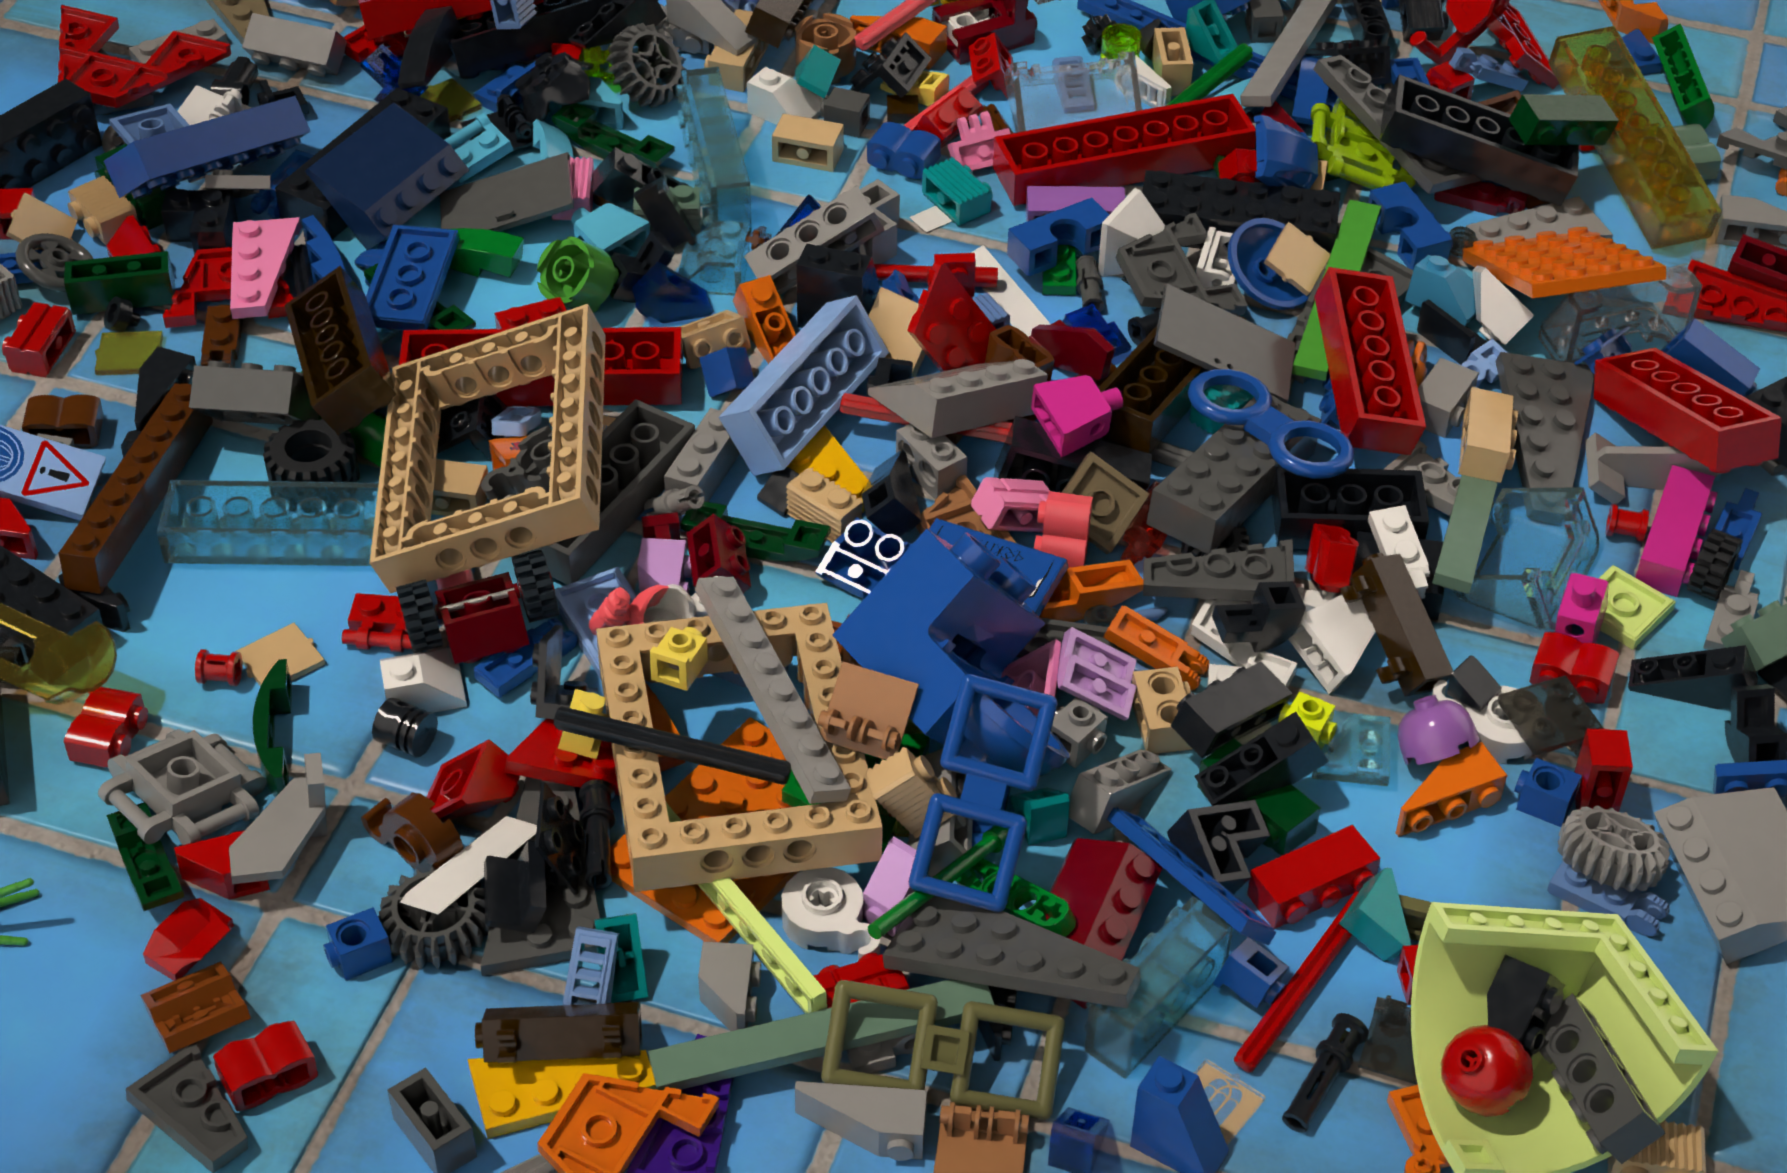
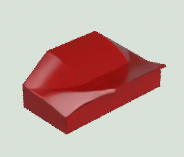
(186, 937)

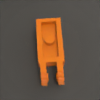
(1156, 645)

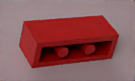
(1312, 877)

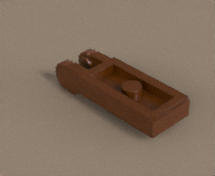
(221, 336)

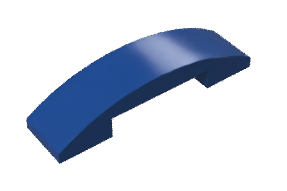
(1309, 90)

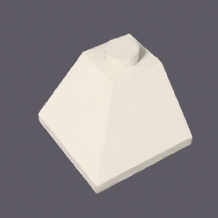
(776, 94)
(1127, 223)
(1497, 307)
(424, 680)

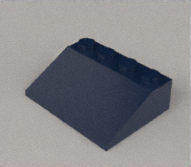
(386, 173)

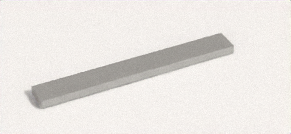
(1286, 53)

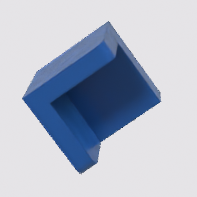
(726, 370)

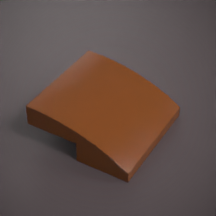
(195, 1007)

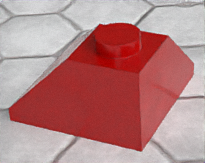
(472, 782)

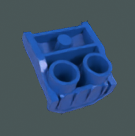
(1284, 155)
(861, 557)

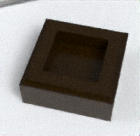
(901, 109)

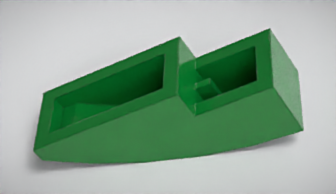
(488, 251)

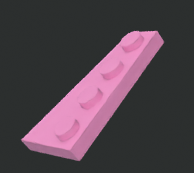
(258, 262)

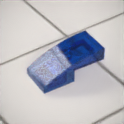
(1091, 318)

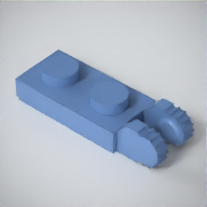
(1605, 899)

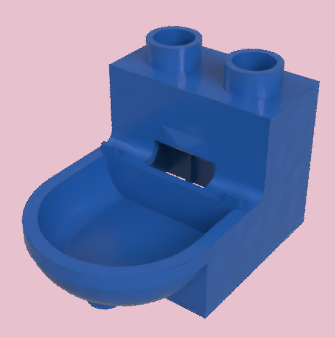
(946, 617)

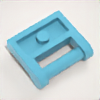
(483, 149)

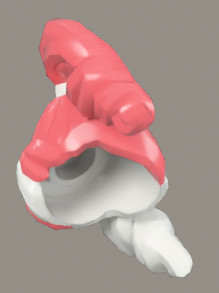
(649, 606)

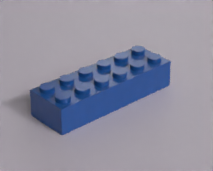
(207, 147)

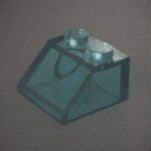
(717, 257)

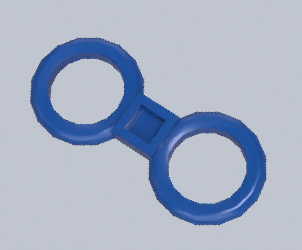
(1270, 424)

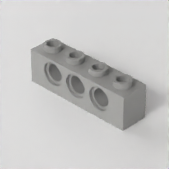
(837, 225)

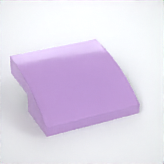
(1096, 673)

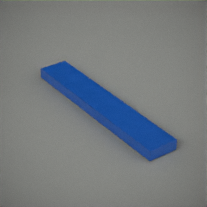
(1192, 876)

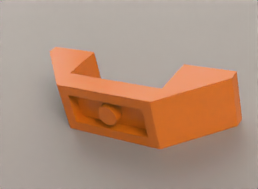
(1630, 16)

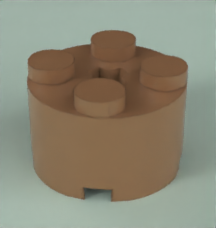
(830, 33)

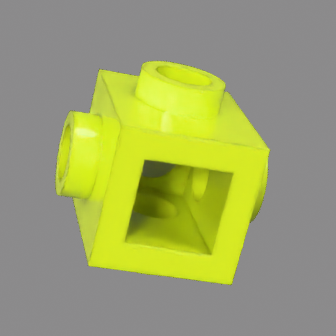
(1316, 716)

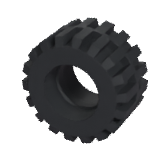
(311, 454)

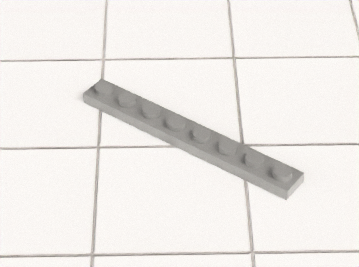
(772, 691)

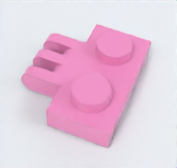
(976, 143)

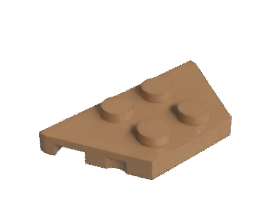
(957, 509)

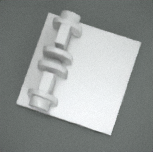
(207, 105)

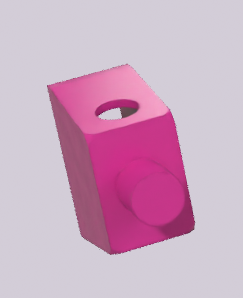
(1074, 411)
(1583, 605)

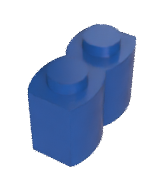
(903, 150)

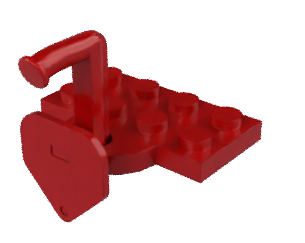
(1505, 21)

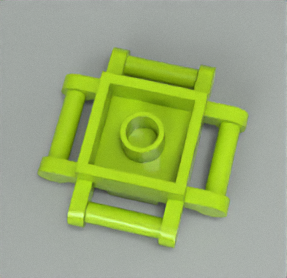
(1353, 149)

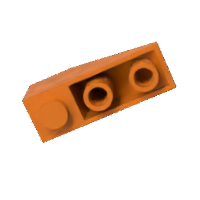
(926, 33)
(764, 316)
(1454, 788)

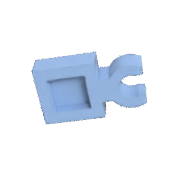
(1483, 361)

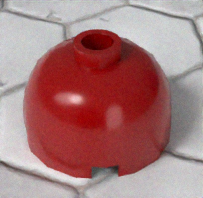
(1486, 1070)

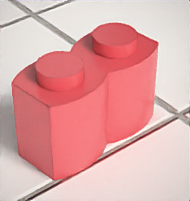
(1065, 526)

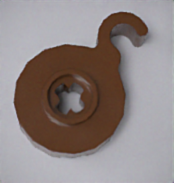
(414, 831)

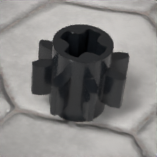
(1094, 29)

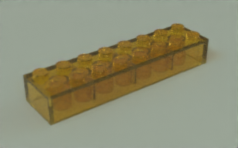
(1644, 149)

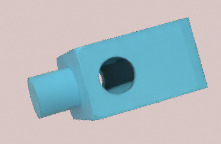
(611, 229)

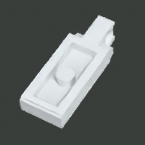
(1397, 535)

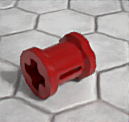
(1627, 522)
(218, 667)

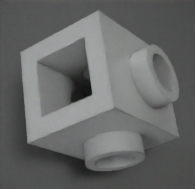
(1080, 730)

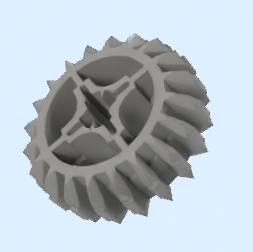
(1613, 848)

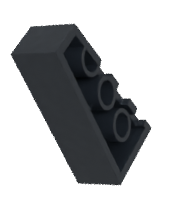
(1032, 456)

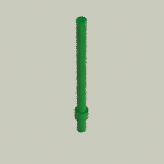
(992, 841)

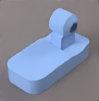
(516, 421)

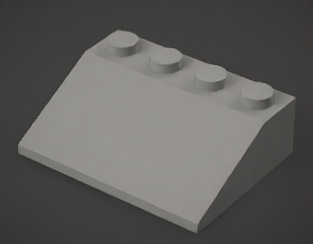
(963, 396)
(1733, 865)

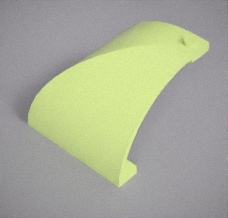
(1603, 969)

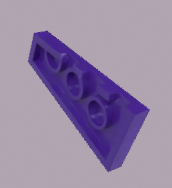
(679, 1151)

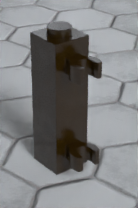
(1400, 623)
(560, 1032)

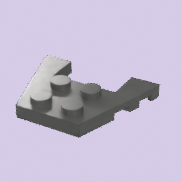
(1753, 147)
(1160, 260)

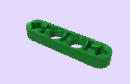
(1061, 916)

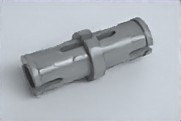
(675, 501)

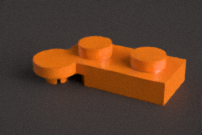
(1413, 1123)

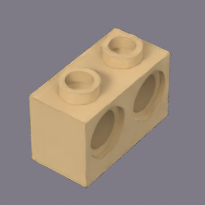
(1155, 708)

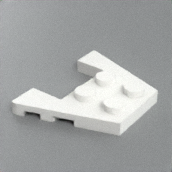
(1242, 653)

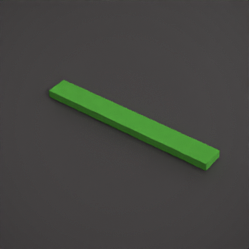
(1347, 253)

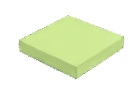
(1632, 608)

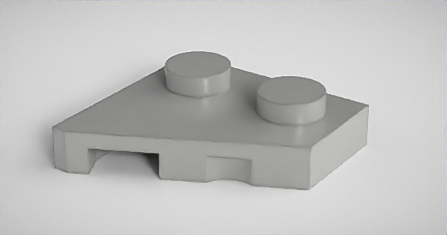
(239, 184)

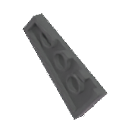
(1218, 573)

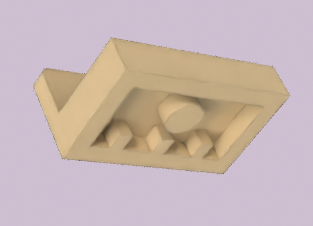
(713, 334)

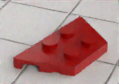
(950, 323)
(542, 760)

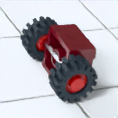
(480, 614)

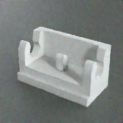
(1213, 263)

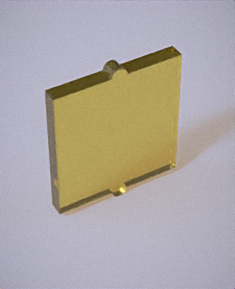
(454, 97)
(125, 351)

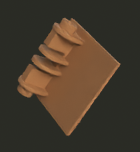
(868, 711)
(980, 1140)

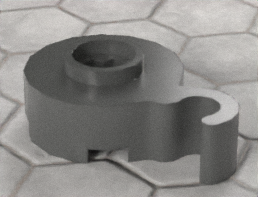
(525, 471)

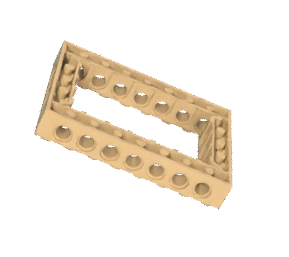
(404, 538)
(743, 843)

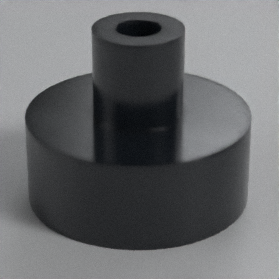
(120, 315)

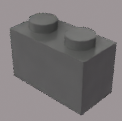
(432, 1122)

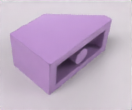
(889, 881)

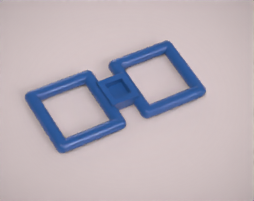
(983, 793)

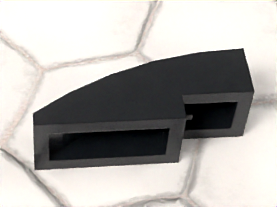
(428, 47)

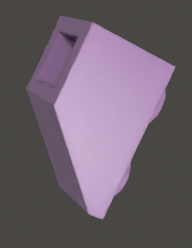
(663, 563)

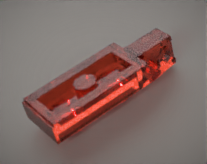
(1142, 538)

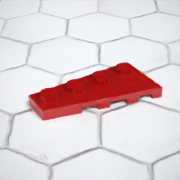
(1738, 299)

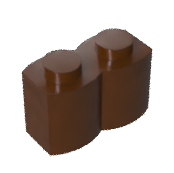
(1012, 344)
(68, 417)

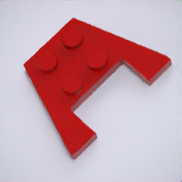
(210, 280)

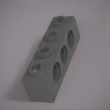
(1598, 1082)

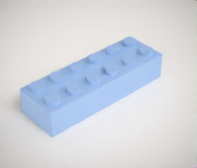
(803, 385)

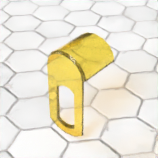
(61, 664)

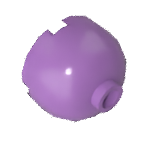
(1435, 730)

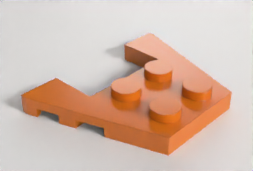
(610, 1119)

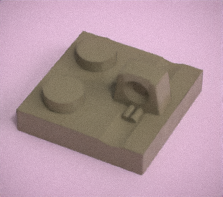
(1114, 500)

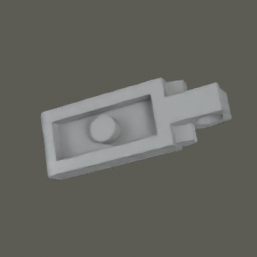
(1731, 606)

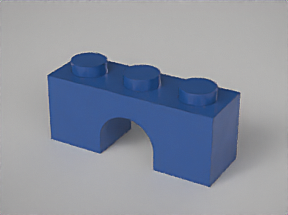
(1419, 229)
(1036, 242)

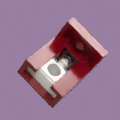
(979, 18)

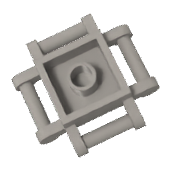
(185, 785)

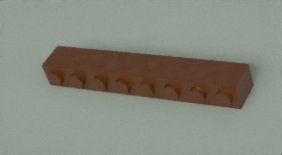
(133, 493)

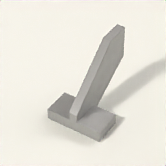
(1647, 467)
(282, 828)

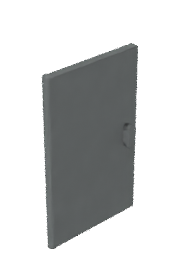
(510, 197)
(1223, 341)

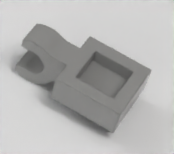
(880, 1055)

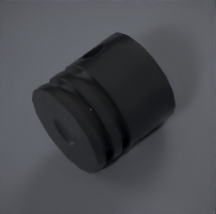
(404, 727)

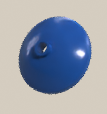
(1246, 258)

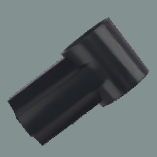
(239, 76)

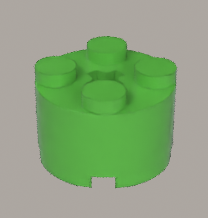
(576, 273)

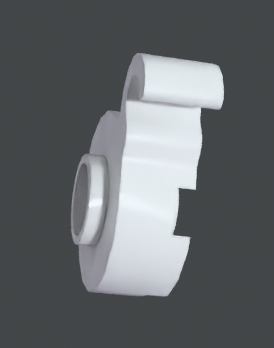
(1492, 727)
(826, 911)

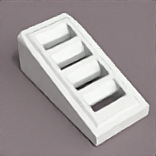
(1149, 83)

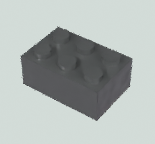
(251, 393)

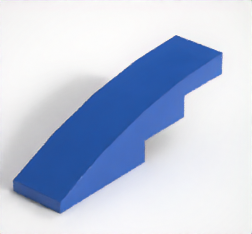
(321, 249)

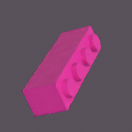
(1675, 529)

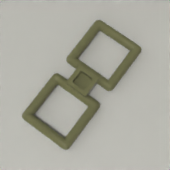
(945, 1048)

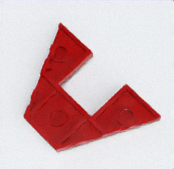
(118, 80)

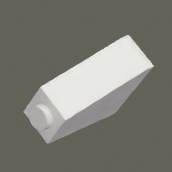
(1333, 639)

